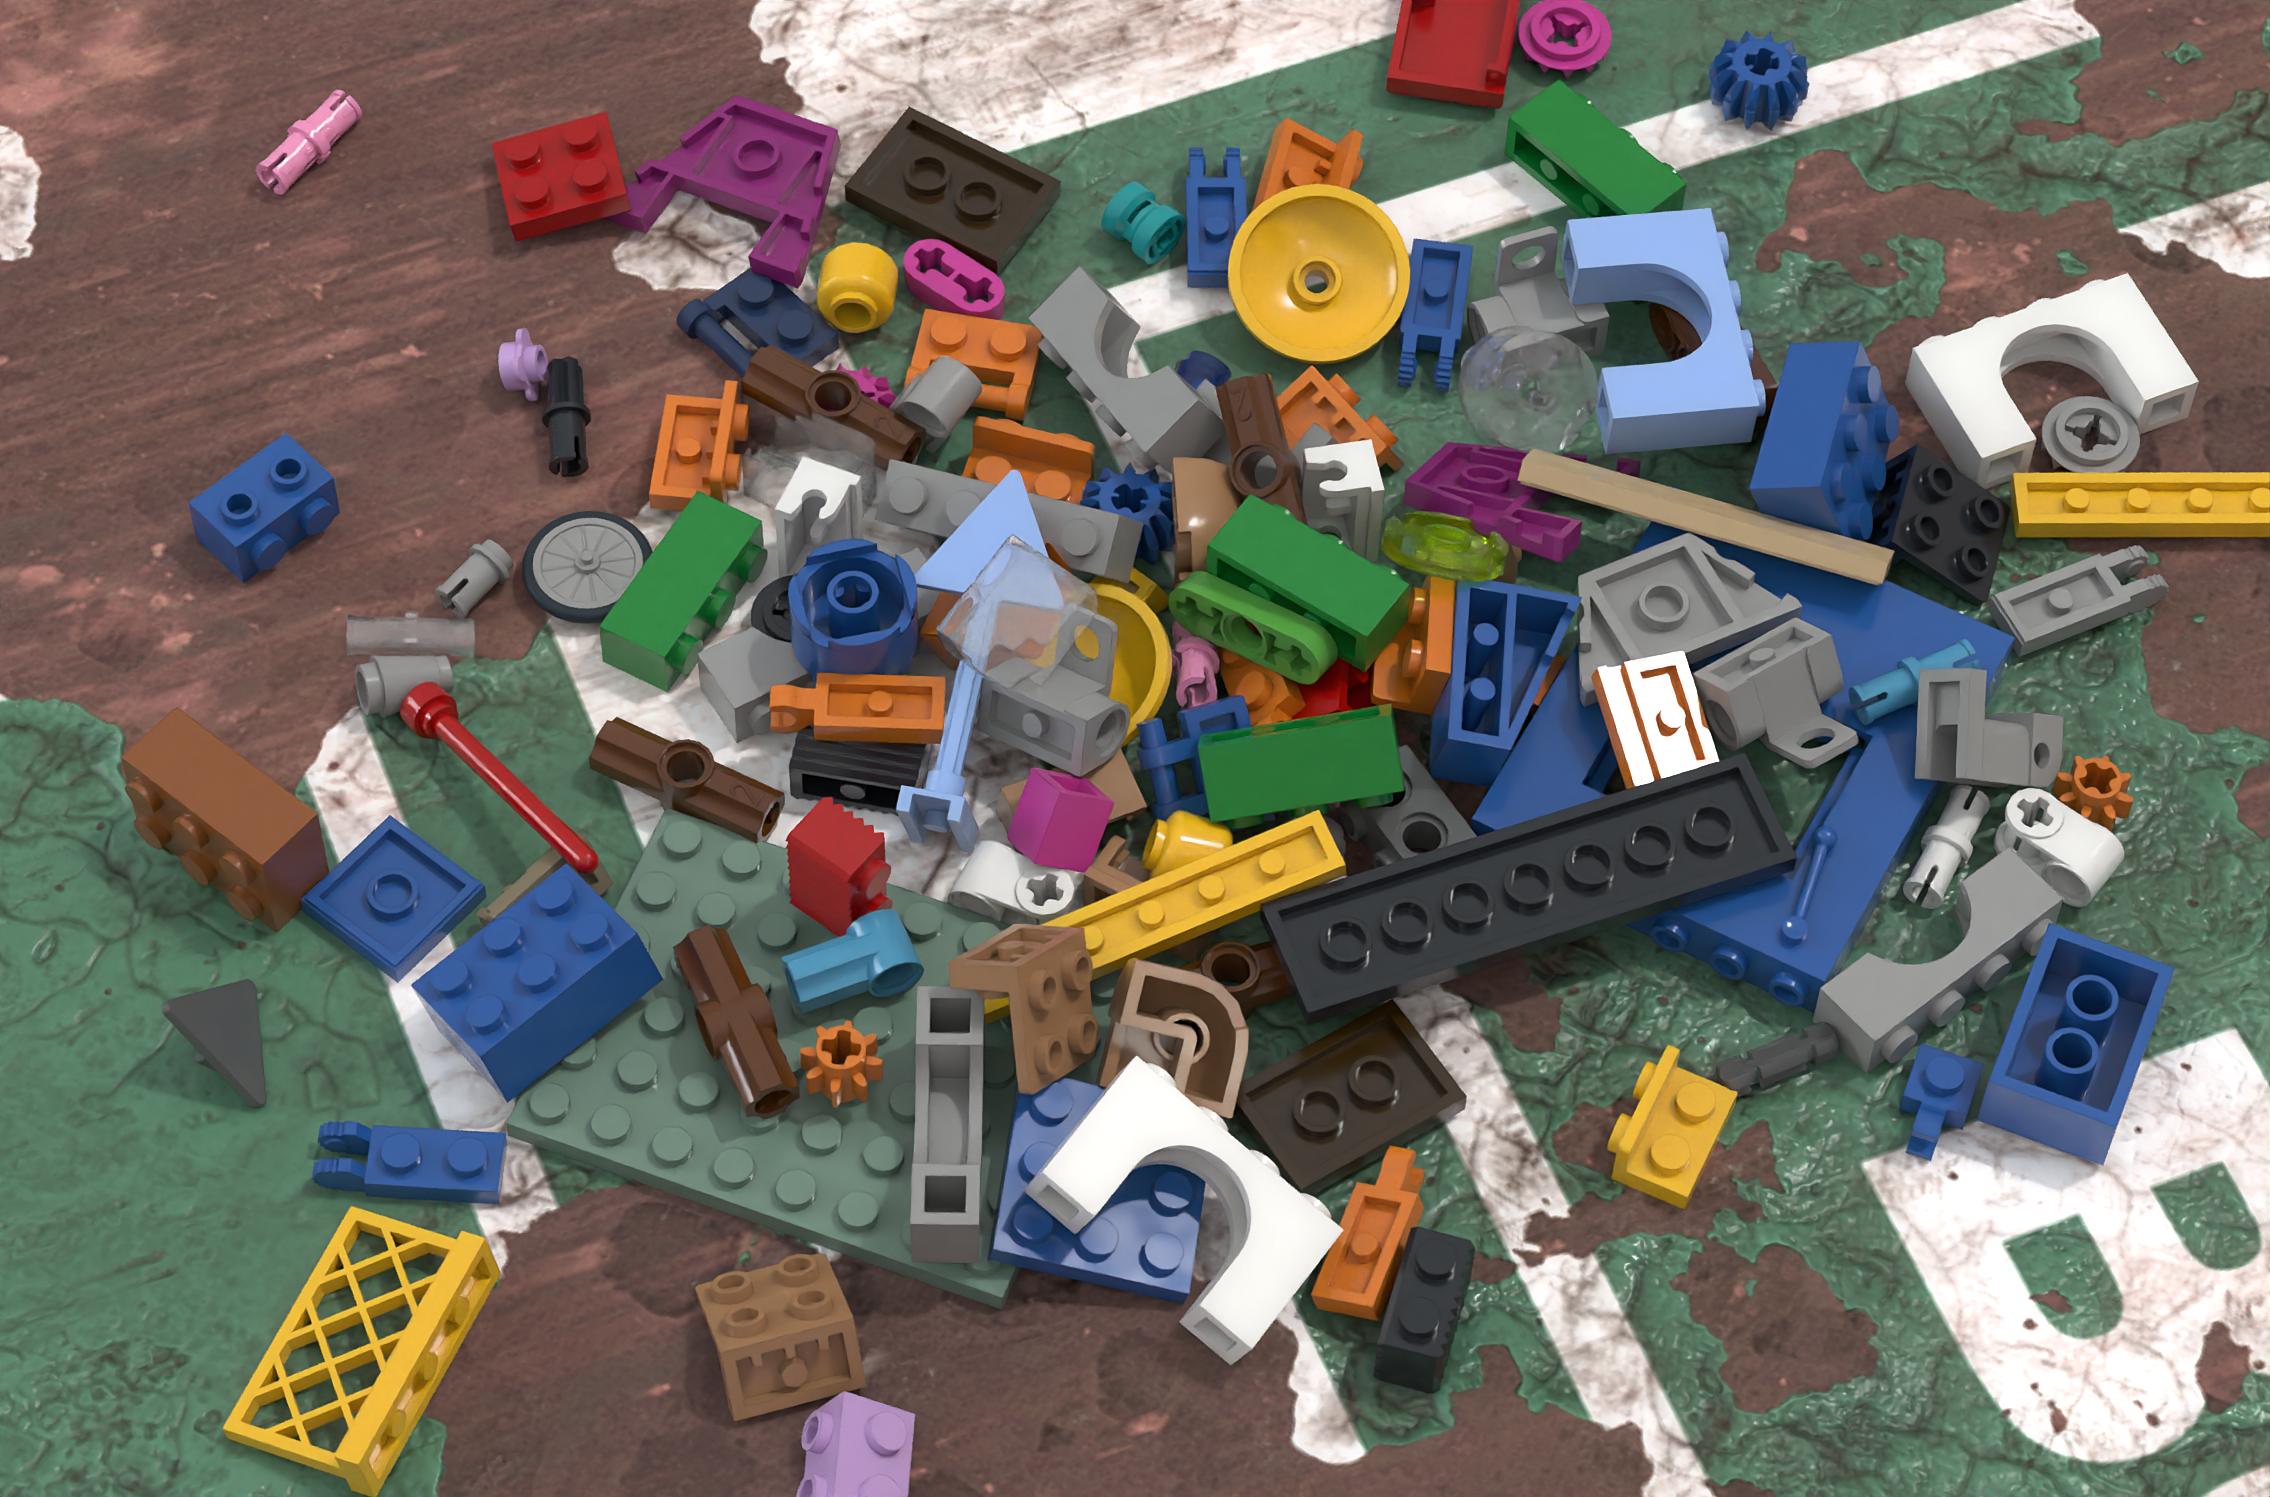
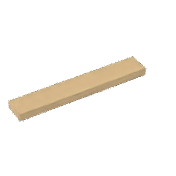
(1706, 516)

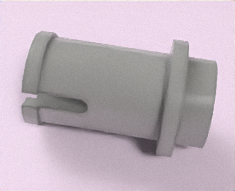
(475, 577)

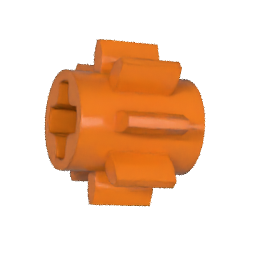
(2095, 790)
(839, 1046)

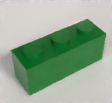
(1588, 158)
(1313, 576)
(683, 592)
(1301, 765)

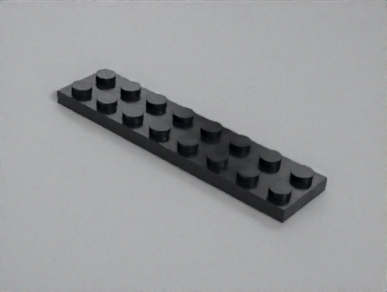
(1526, 888)

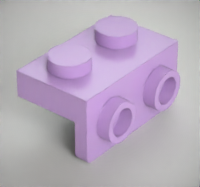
(857, 1449)

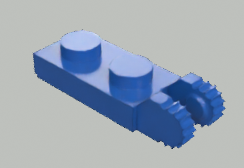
(1213, 218)
(1434, 307)
(413, 1162)

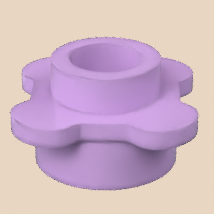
(522, 365)

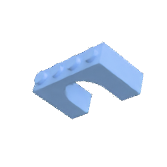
(1682, 265)

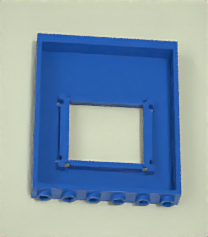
(1871, 804)

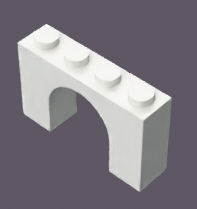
(2097, 329)
(1272, 1226)

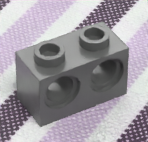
(1419, 819)

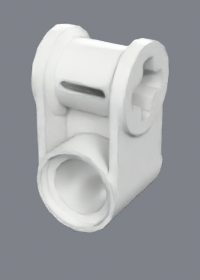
(2062, 847)
(1011, 887)

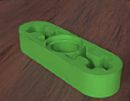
(1288, 640)

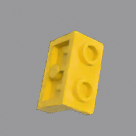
(1671, 1130)

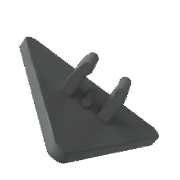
(226, 1033)

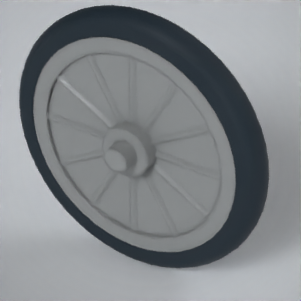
(583, 564)

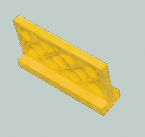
(406, 1379)

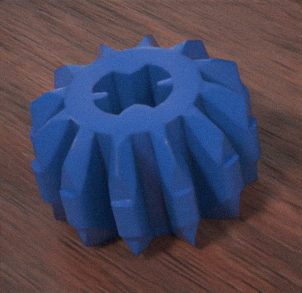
(1758, 80)
(1139, 499)

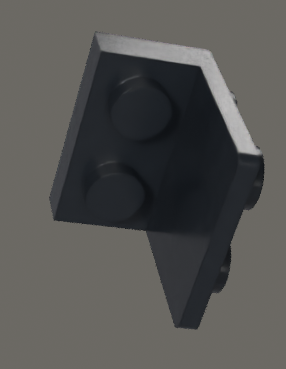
(1940, 523)

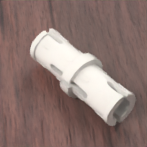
(1946, 846)

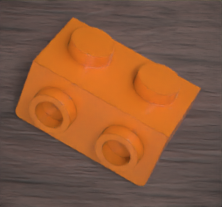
(1306, 158)
(699, 448)

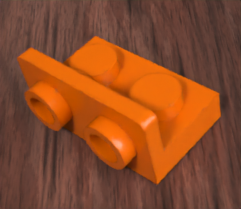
(1331, 407)
(1047, 462)
(1419, 656)

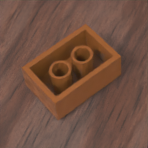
(224, 819)

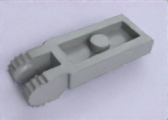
(2075, 599)

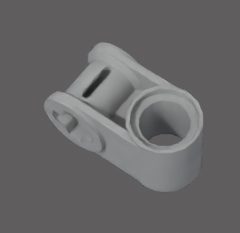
(938, 399)

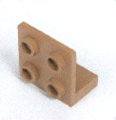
(1048, 992)
(782, 1335)

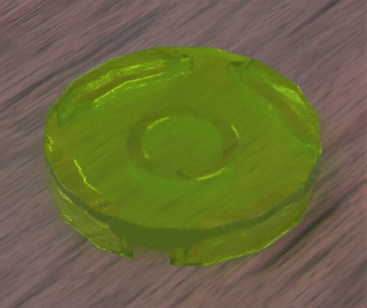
(1444, 547)

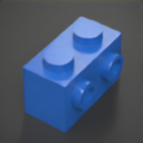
(265, 508)

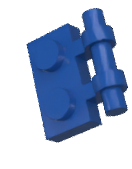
(1159, 754)

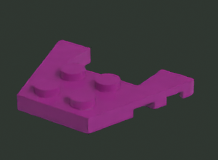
(752, 163)
(1485, 488)

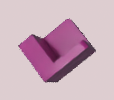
(1060, 820)

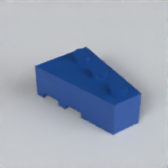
(1499, 659)

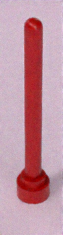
(435, 716)

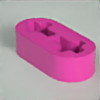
(958, 279)

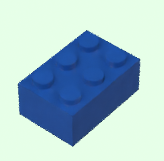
(1826, 440)
(537, 982)
(2075, 1044)

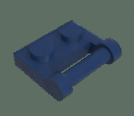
(765, 315)

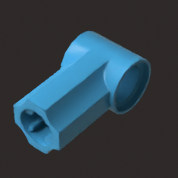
(869, 957)

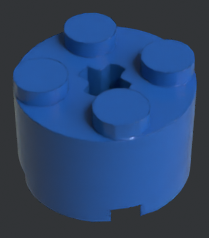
(853, 611)

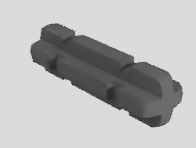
(1778, 1059)

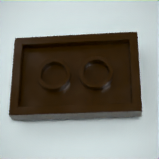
(952, 189)
(1347, 1099)

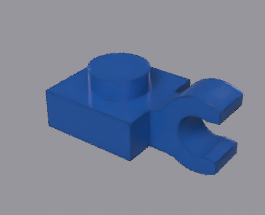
(1939, 1094)

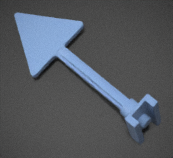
(953, 571)

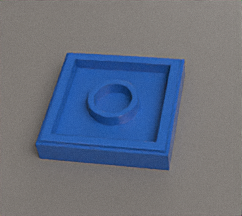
(393, 898)

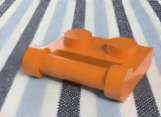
(991, 349)

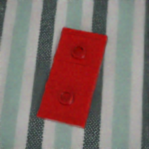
(1454, 50)

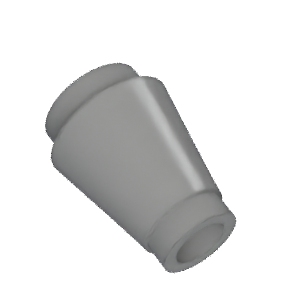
(388, 679)

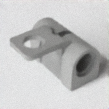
(1536, 298)
(1775, 694)
(1066, 717)

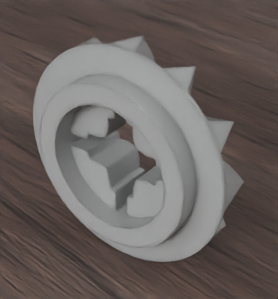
(2073, 419)

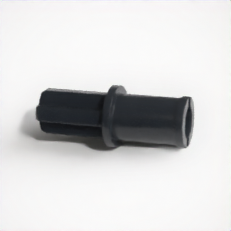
(566, 417)

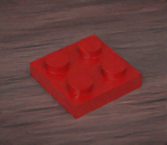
(561, 176)

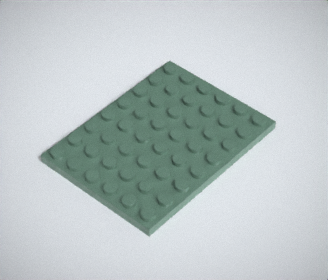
(665, 1114)

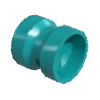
(1143, 222)

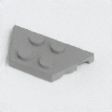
(1668, 603)

